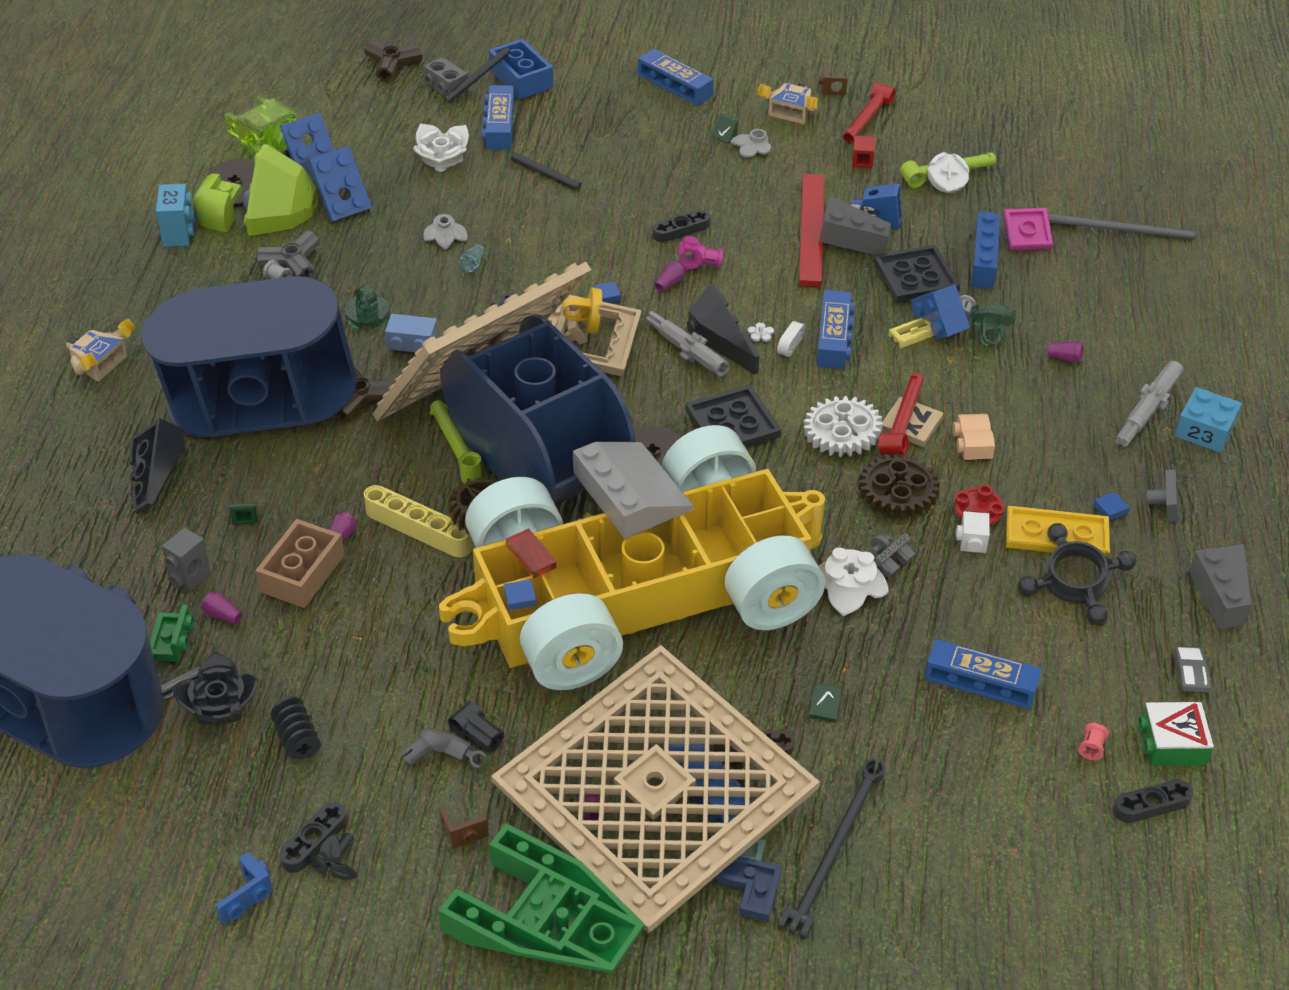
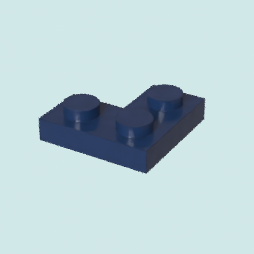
(759, 882)

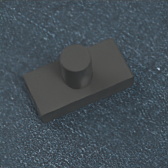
(1166, 496)

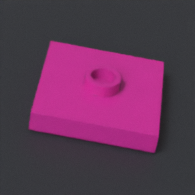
(1027, 229)

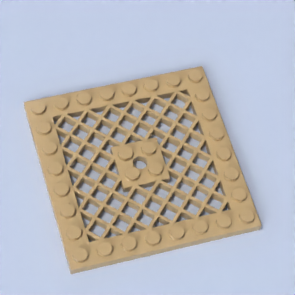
(476, 334)
(655, 674)

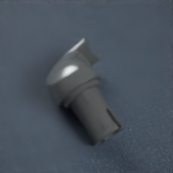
(440, 741)

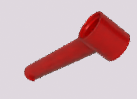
(880, 95)
(897, 439)

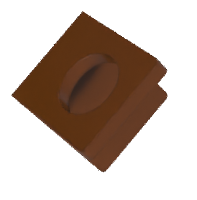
(826, 82)
(463, 833)

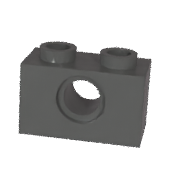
(186, 560)

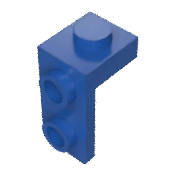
(255, 891)

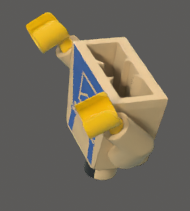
(789, 102)
(99, 352)

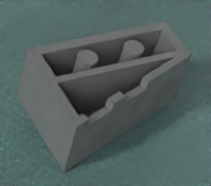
(853, 228)
(1223, 583)

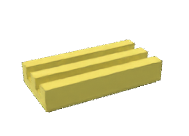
(915, 335)

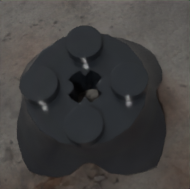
(217, 692)

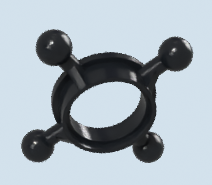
(1087, 594)

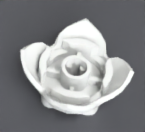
(441, 149)
(851, 578)

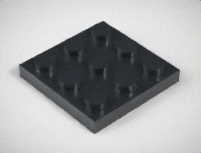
(914, 272)
(737, 410)

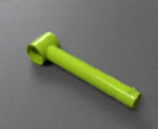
(916, 175)
(469, 462)

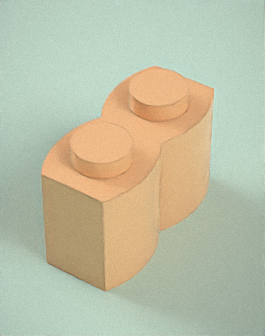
(974, 436)

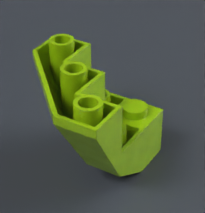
(279, 194)

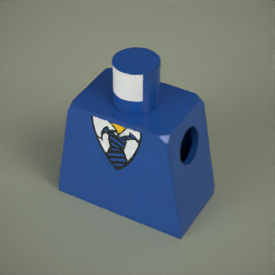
(882, 202)

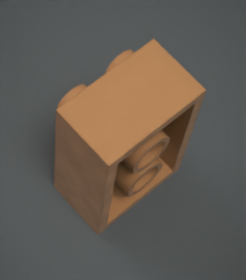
(300, 563)

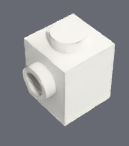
(973, 532)

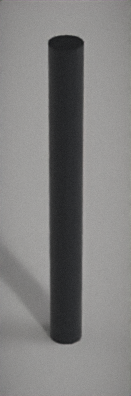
(478, 74)
(546, 171)

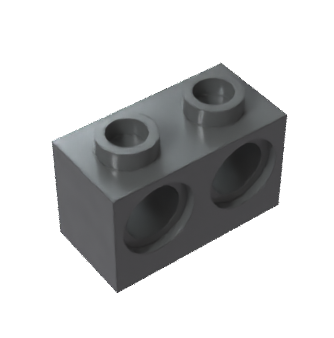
(444, 76)

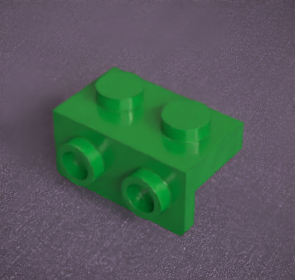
(171, 634)

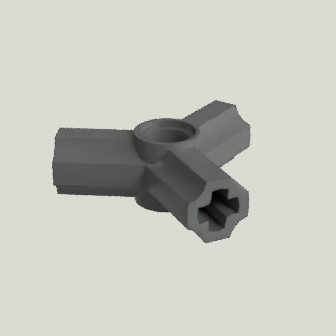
(292, 255)

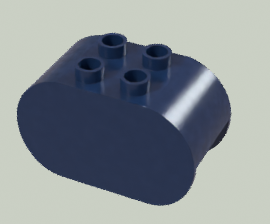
(251, 356)
(534, 405)
(73, 664)

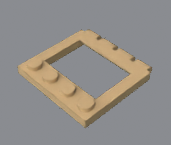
(621, 338)

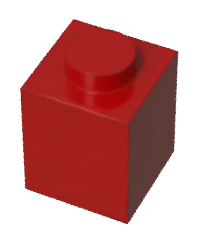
(863, 151)

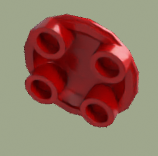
(980, 500)

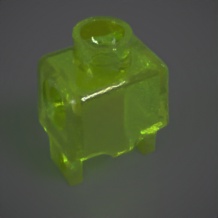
(261, 125)

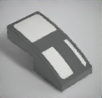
(1192, 669)

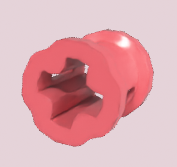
(1093, 741)

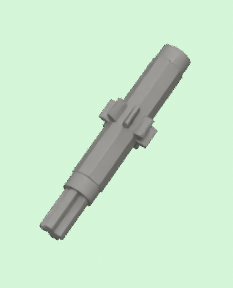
(692, 346)
(1151, 399)

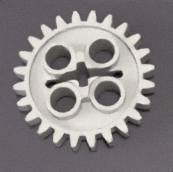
(843, 426)

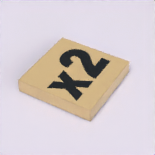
(921, 425)

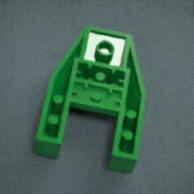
(558, 918)

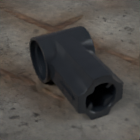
(472, 723)

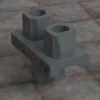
(887, 551)

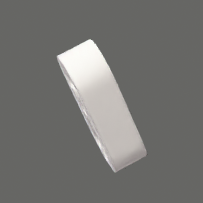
(791, 339)

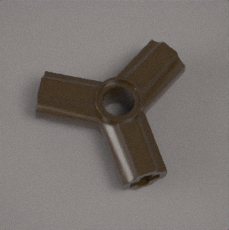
(392, 58)
(364, 396)

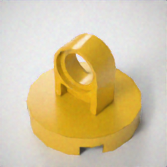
(587, 311)

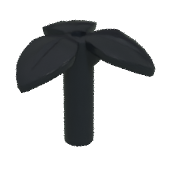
(332, 851)

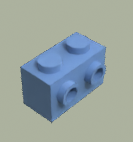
(409, 332)

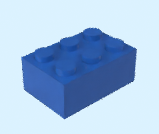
(523, 69)

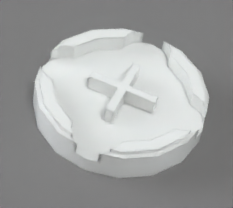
(948, 172)

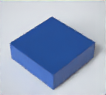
(609, 292)
(1111, 506)
(519, 594)

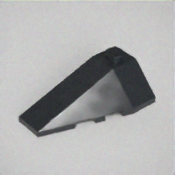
(721, 330)
(153, 456)

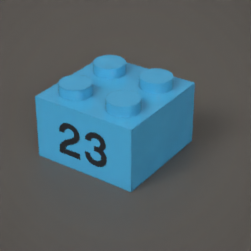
(175, 215)
(1208, 419)

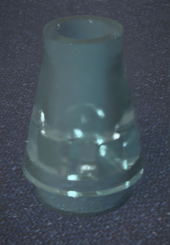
(471, 259)

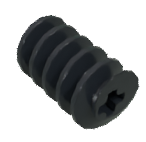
(295, 728)

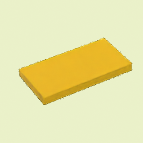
(1028, 529)

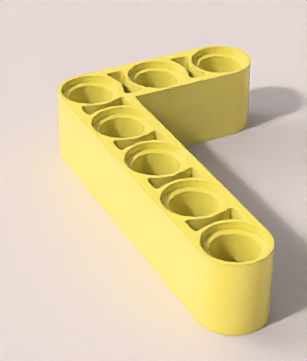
(416, 521)

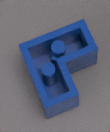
(943, 310)

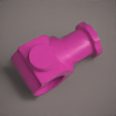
(699, 256)

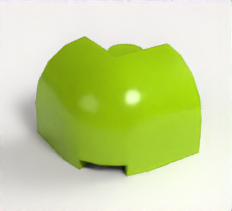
(215, 203)

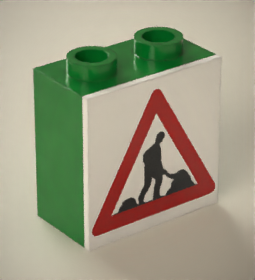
(1175, 734)

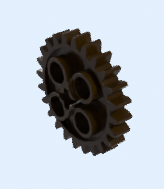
(899, 485)

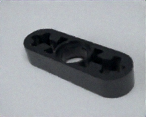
(693, 221)
(1160, 791)
(309, 849)

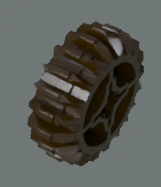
(463, 496)

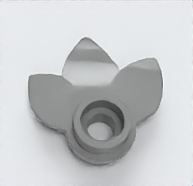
(752, 143)
(445, 233)

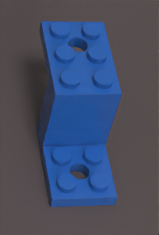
(326, 167)

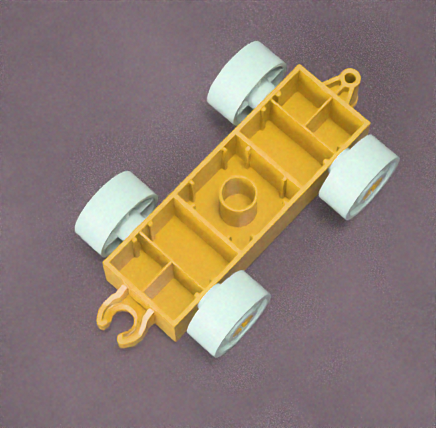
(736, 548)

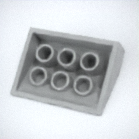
(629, 485)

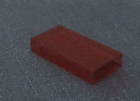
(531, 553)

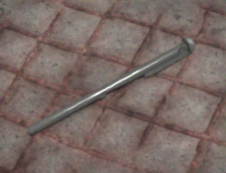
(1121, 226)

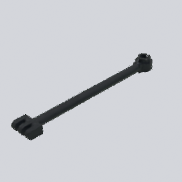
(800, 916)

